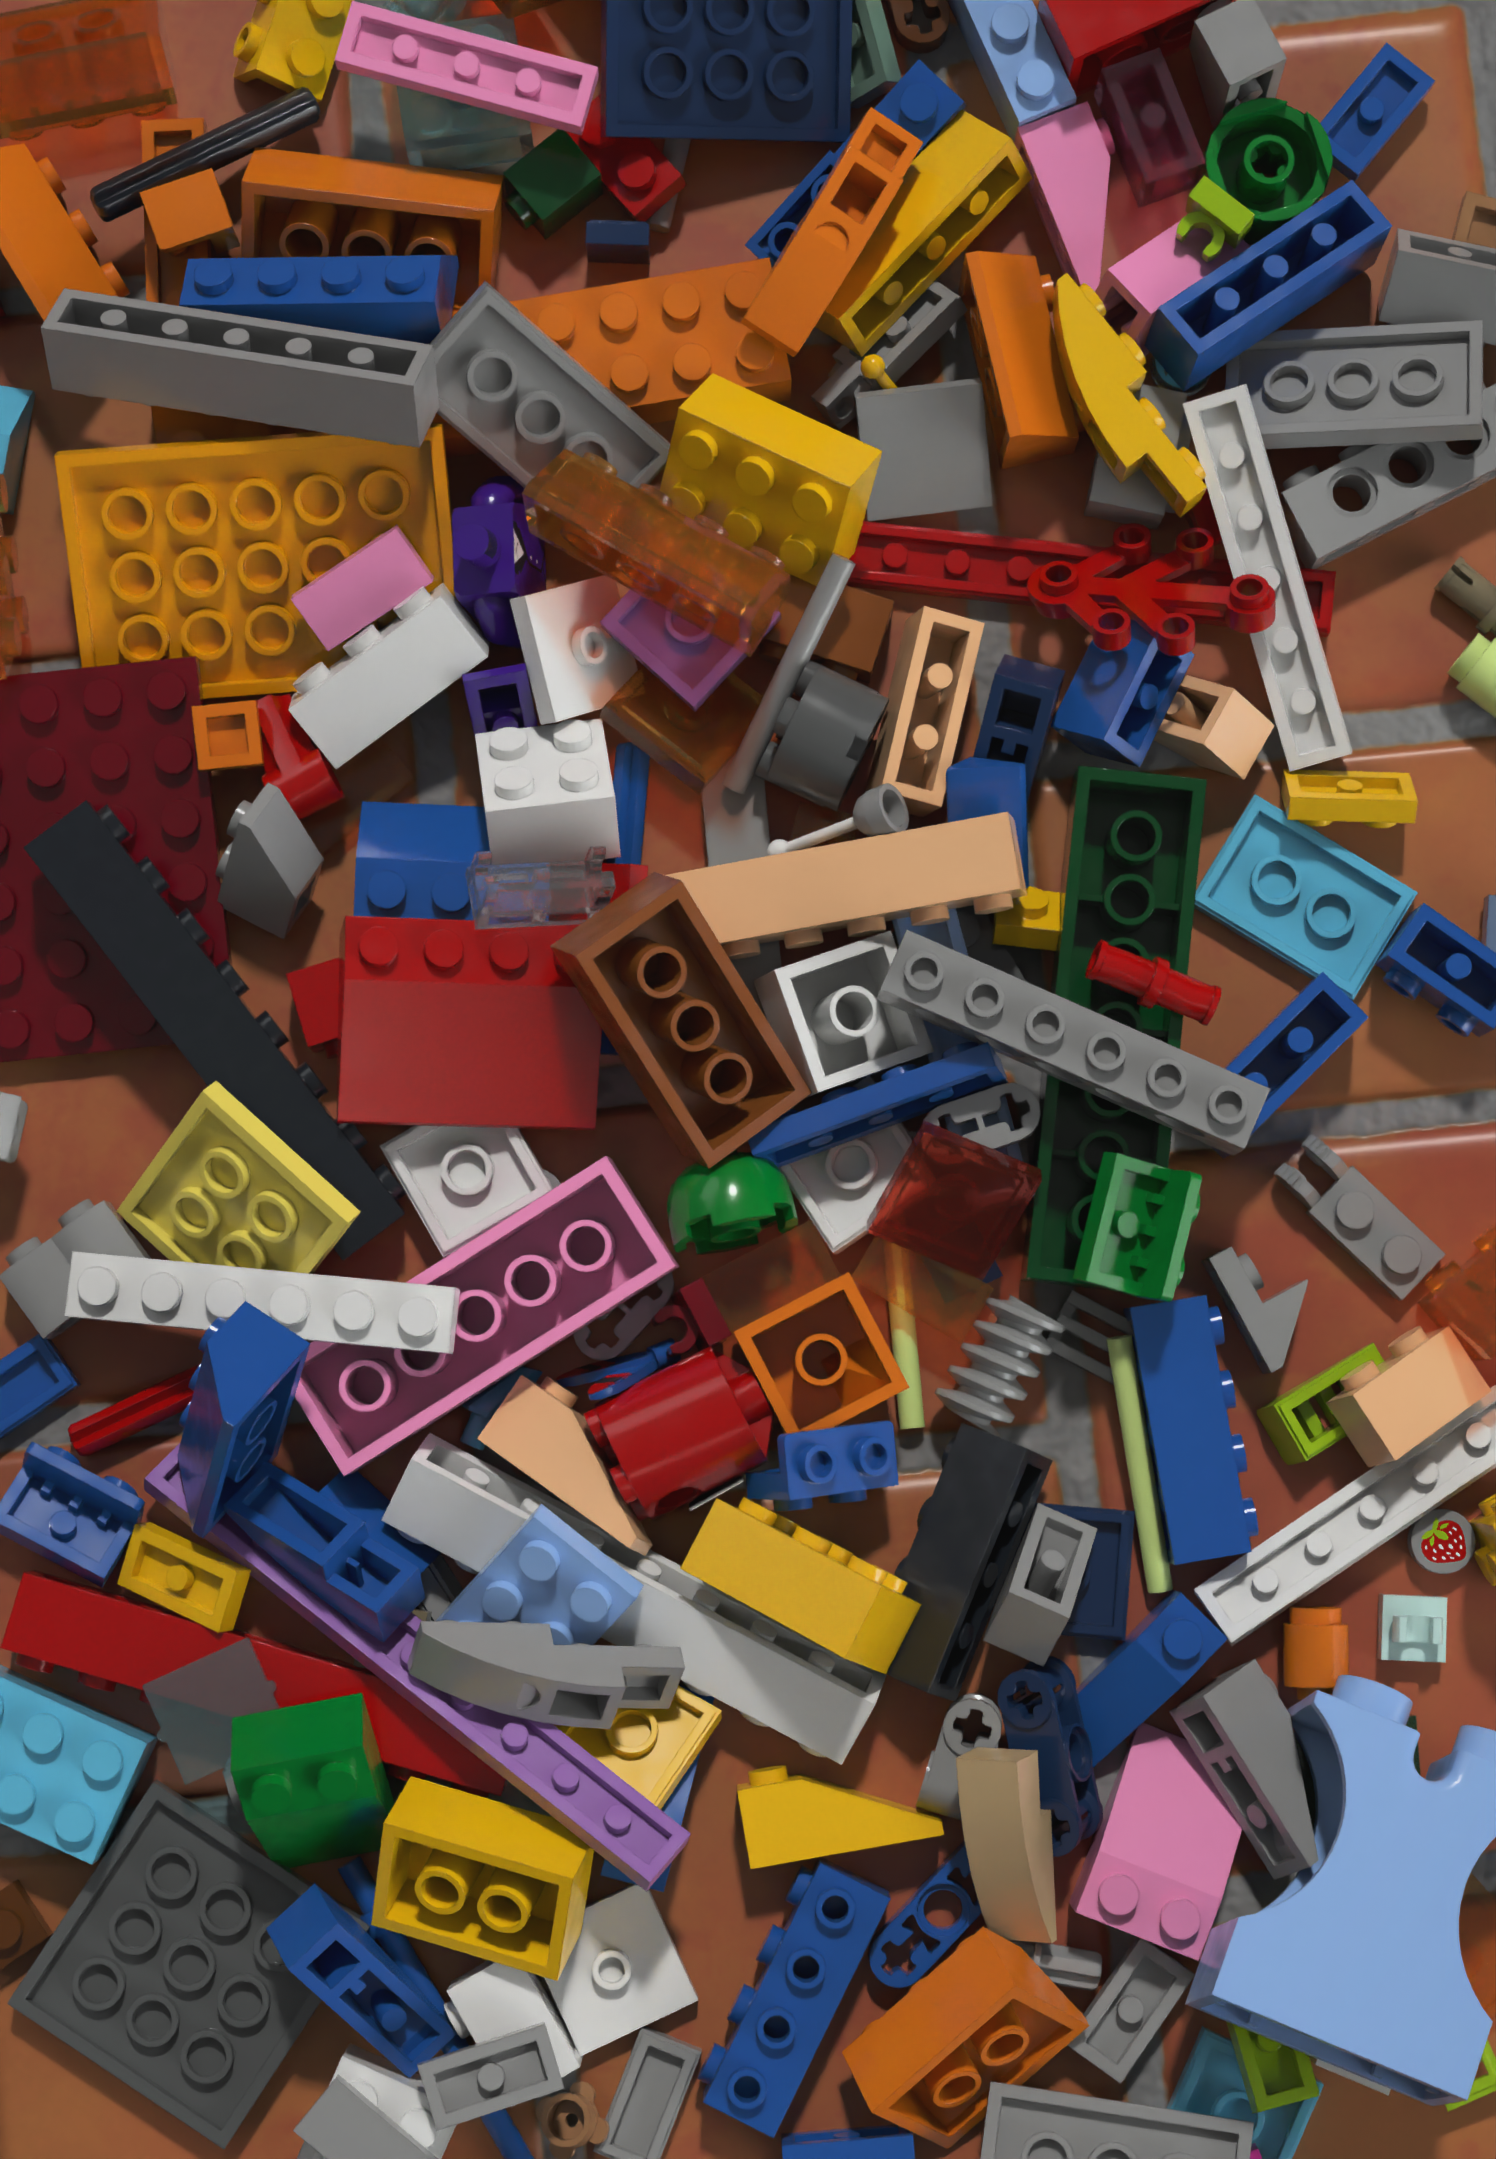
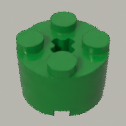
(1281, 143)

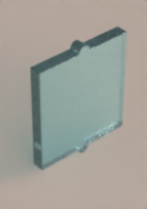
(199, 1703)

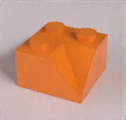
(821, 1358)

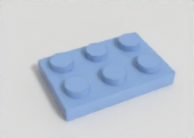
(548, 1578)

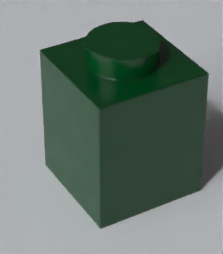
(551, 184)

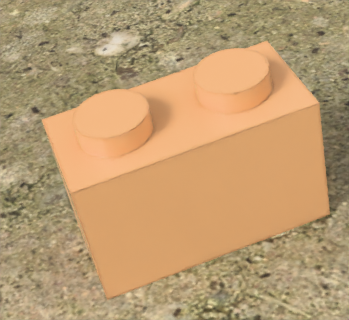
(1407, 1395)

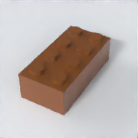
(681, 1019)

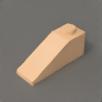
(557, 1449)

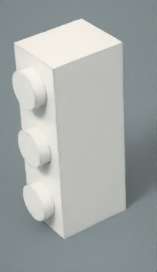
(387, 673)

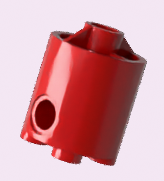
(683, 1431)

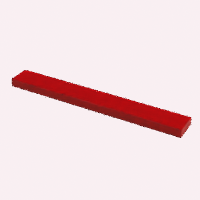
(999, 568)

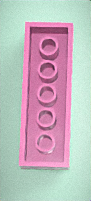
(519, 1296)

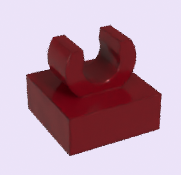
(699, 1317)

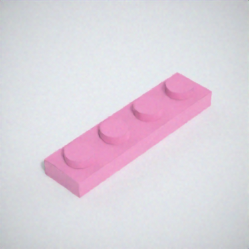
(466, 67)

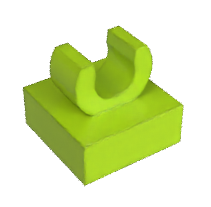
(1218, 214)

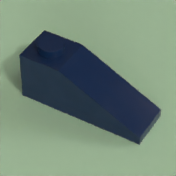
(1019, 714)

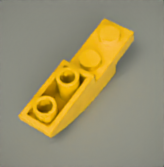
(1102, 380)

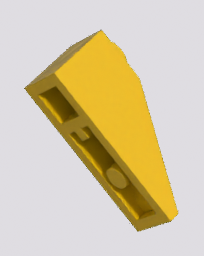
(813, 1818)

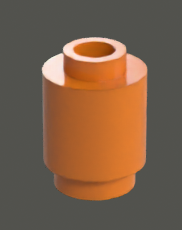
(1315, 1649)

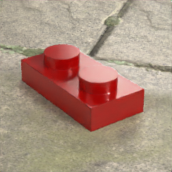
(629, 167)

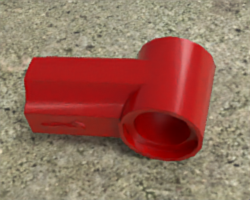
(294, 760)

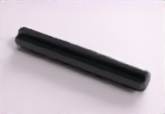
(207, 151)

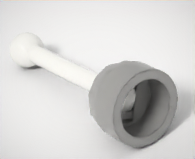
(874, 813)

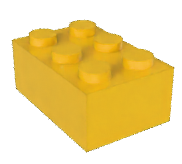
(769, 476)
(803, 1582)
(482, 1878)

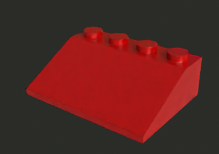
(462, 1027)

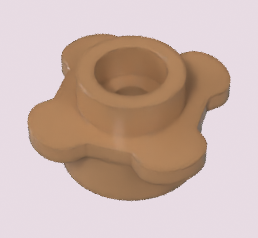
(554, 2113)

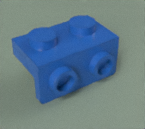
(830, 1463)
(70, 1513)

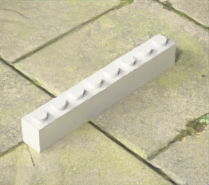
(725, 1645)

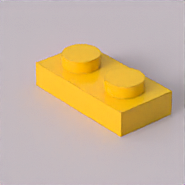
(1349, 796)
(184, 1577)

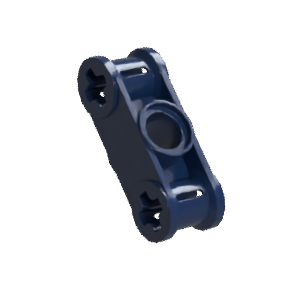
(1055, 1729)

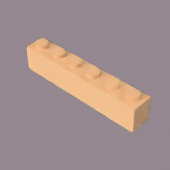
(860, 884)

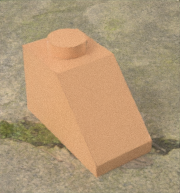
(1214, 727)

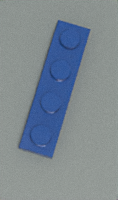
(897, 1098)

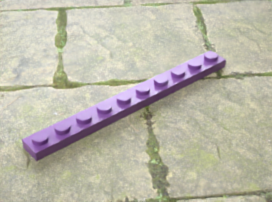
(525, 1752)

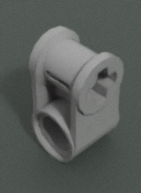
(940, 1781)

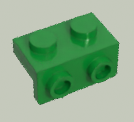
(1138, 1227)

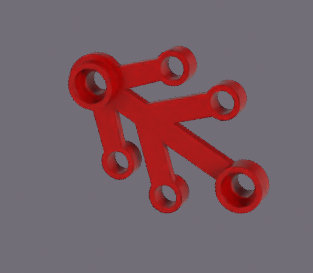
(1072, 590)

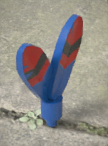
(620, 1372)

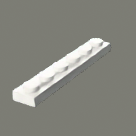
(1261, 545)
(307, 1304)
(1351, 1523)

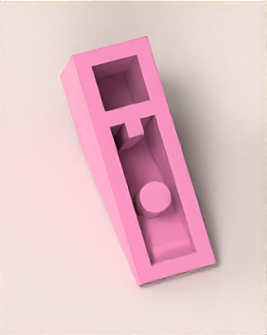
(1069, 185)

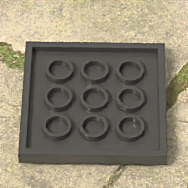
(173, 1968)

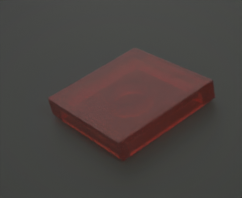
(954, 1200)

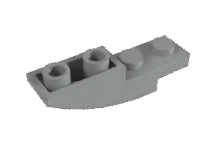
(526, 1676)

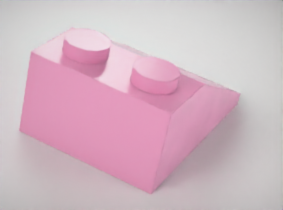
(1160, 1847)

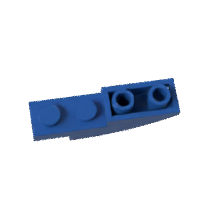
(916, 103)

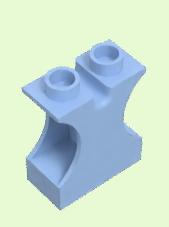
(1366, 1941)

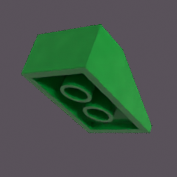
(311, 1780)

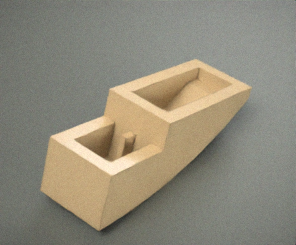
(1008, 1842)

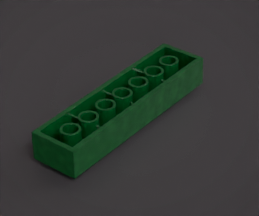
(1133, 885)

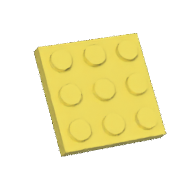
(235, 1194)

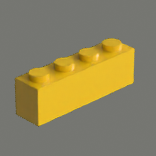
(934, 216)

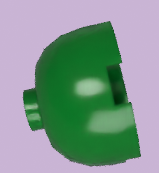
(728, 1204)

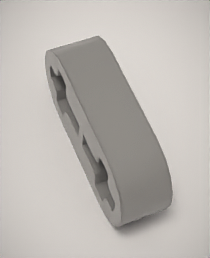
(988, 1103)
(630, 1326)

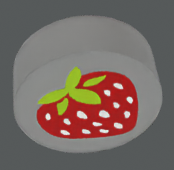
(1441, 1541)

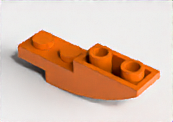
(832, 232)

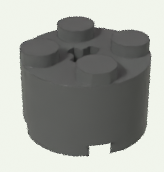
(822, 736)

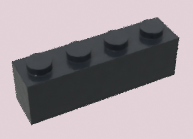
(964, 1555)

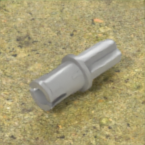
(1065, 1964)

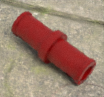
(1153, 982)

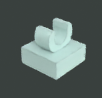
(1412, 1628)

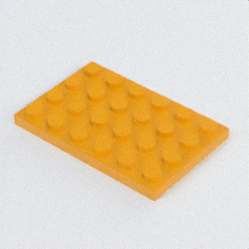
(213, 538)

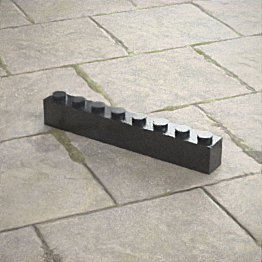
(204, 1008)

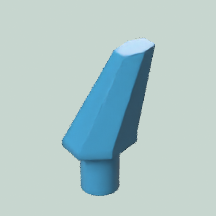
(487, 1402)

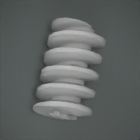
(998, 1363)

